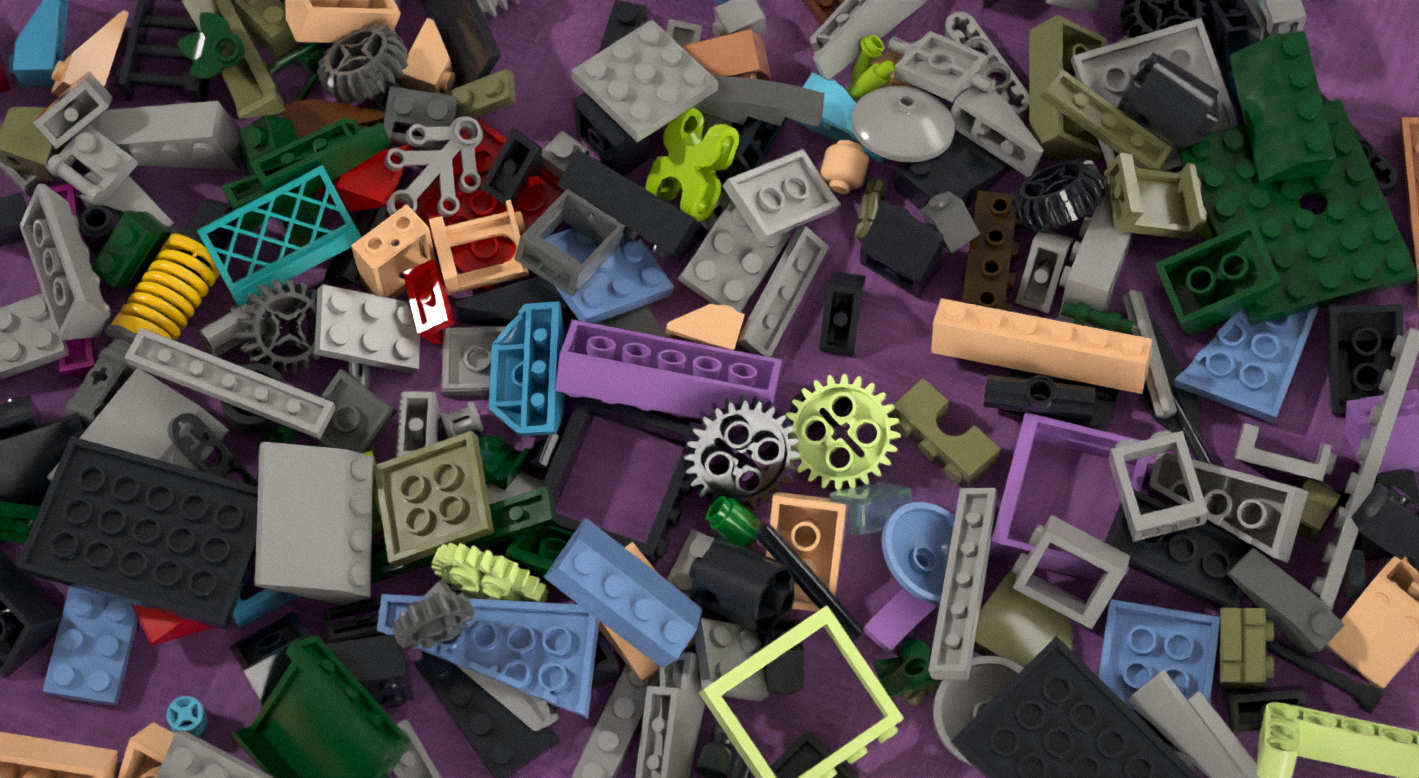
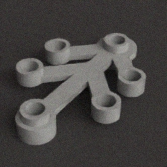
(438, 163)

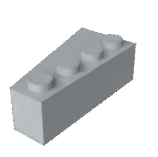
(1244, 504)

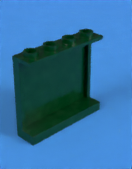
(322, 722)

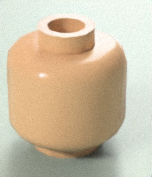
(844, 166)

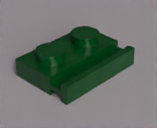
(501, 460)

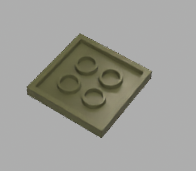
(433, 498)

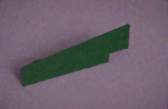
(335, 146)

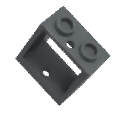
(554, 263)

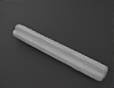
(1156, 377)

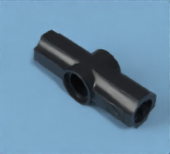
(1061, 400)

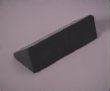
(1248, 706)

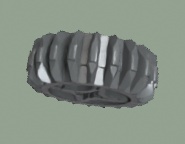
(363, 64)
(261, 308)

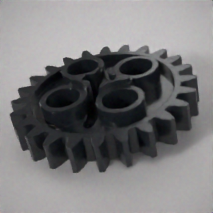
(759, 426)

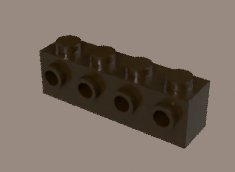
(991, 251)

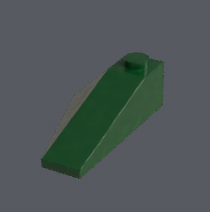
(262, 138)

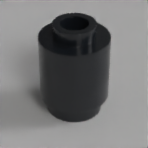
(97, 226)

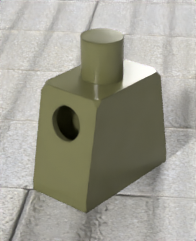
(24, 144)

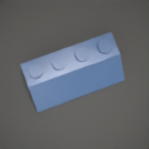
(625, 594)

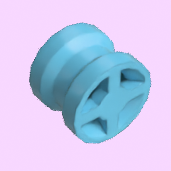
(182, 711)

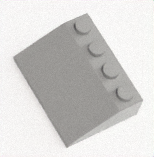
(140, 417)
(314, 522)

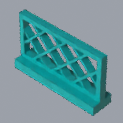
(295, 262)

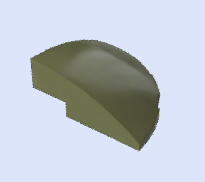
(1017, 625)

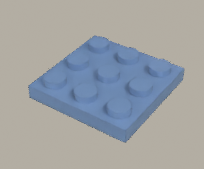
(621, 284)
(1152, 639)

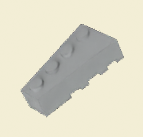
(174, 135)
(1095, 261)

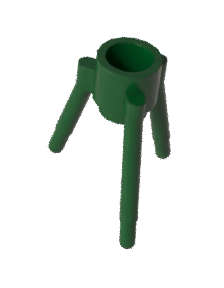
(308, 58)

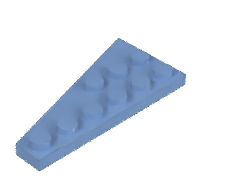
(1249, 364)
(522, 644)

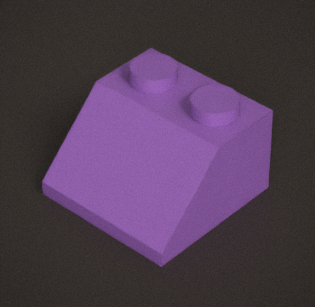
(1403, 444)

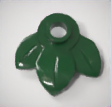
(208, 46)
(908, 671)

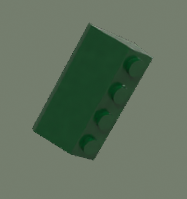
(1283, 108)

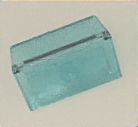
(872, 505)

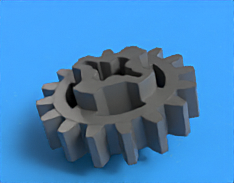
(433, 620)

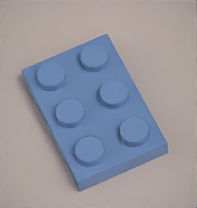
(91, 648)

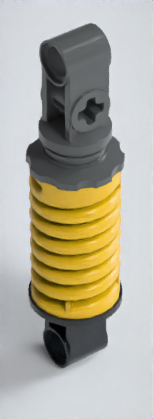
(158, 304)

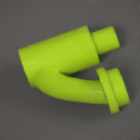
(873, 78)

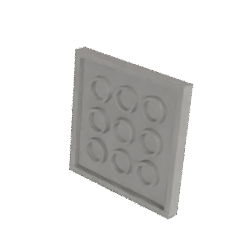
(1113, 67)

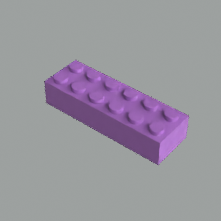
(660, 371)

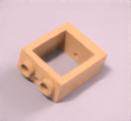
(382, 263)

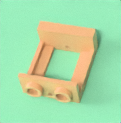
(502, 224)

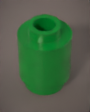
(733, 521)

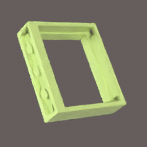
(852, 750)

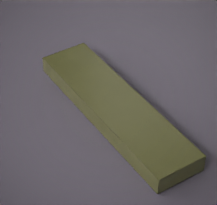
(1105, 121)

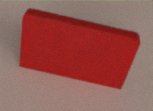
(429, 300)

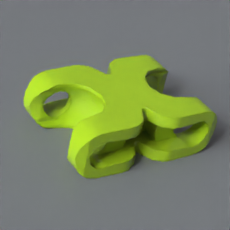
(693, 163)

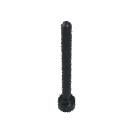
(1364, 694)

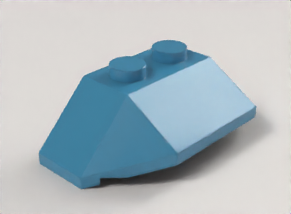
(526, 371)

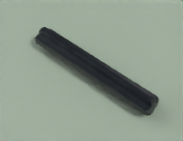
(808, 580)

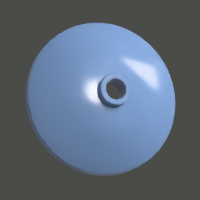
(918, 548)

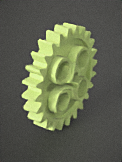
(866, 410)
(486, 576)

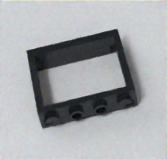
(570, 447)

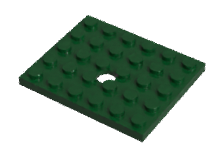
(1317, 257)

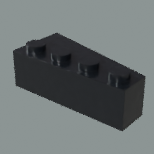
(1390, 522)

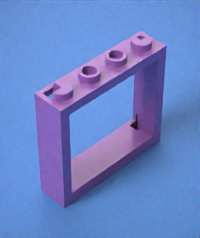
(1069, 436)

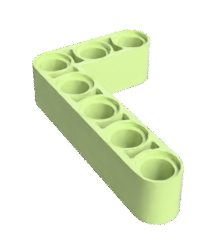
(1334, 739)

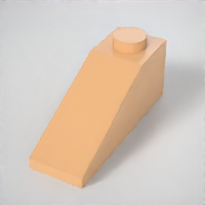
(93, 56)

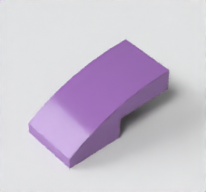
(898, 620)

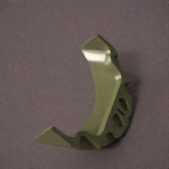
(250, 80)

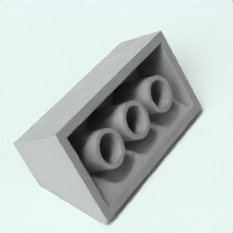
(63, 266)

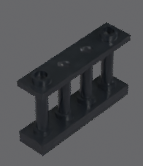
(129, 74)

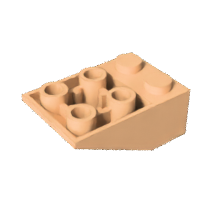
(1382, 624)

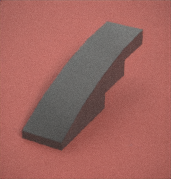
(762, 100)

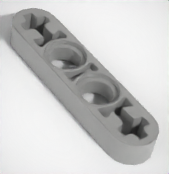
(996, 63)

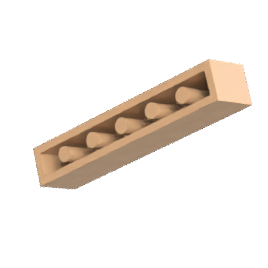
(1041, 345)

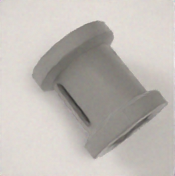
(461, 421)

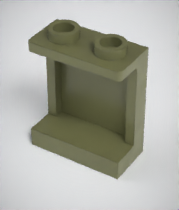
(1155, 200)

